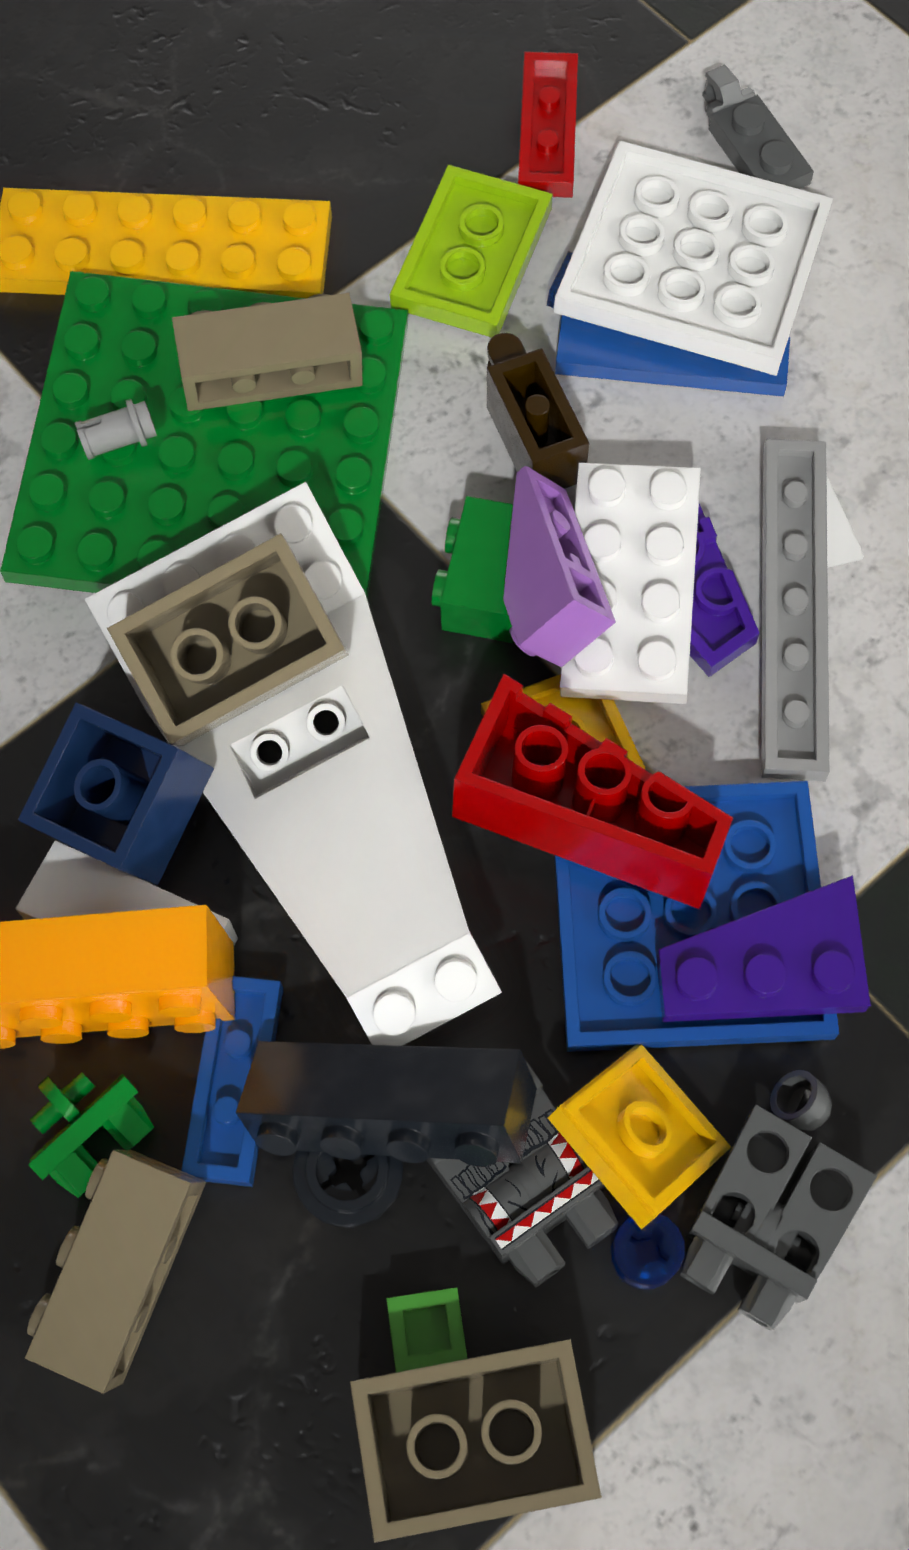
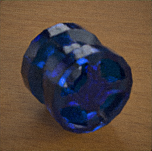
(639, 1261)

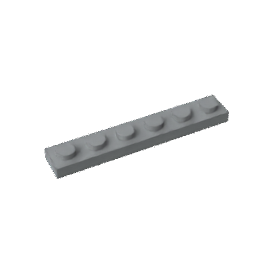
(795, 612)

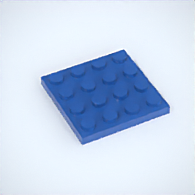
(616, 928)

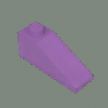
(550, 575)

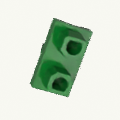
(64, 1154)

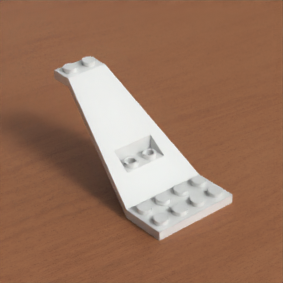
(343, 813)

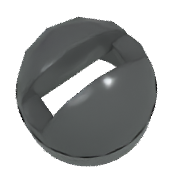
(801, 1100)

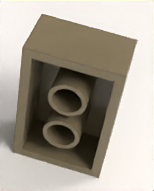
(227, 641)
(474, 1440)

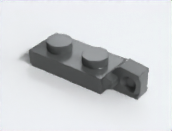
(751, 132)

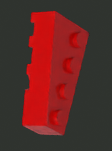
(584, 800)

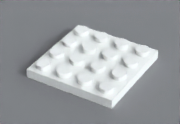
(694, 257)

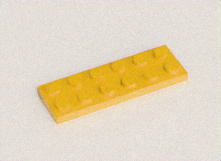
(163, 238)

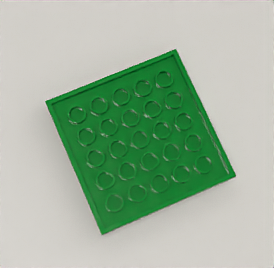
(111, 515)

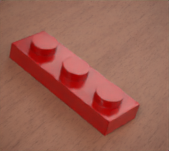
(548, 122)

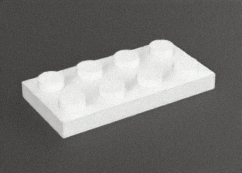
(644, 550)

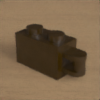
(533, 412)

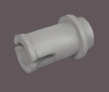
(116, 429)

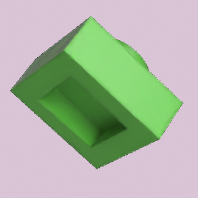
(426, 1329)

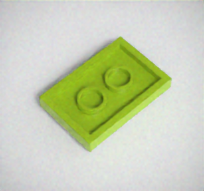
(471, 251)

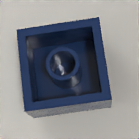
(116, 794)

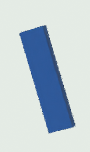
(615, 355)

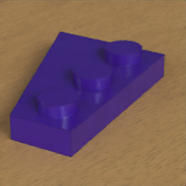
(720, 615)
(771, 963)

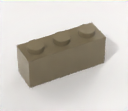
(268, 351)
(113, 1269)

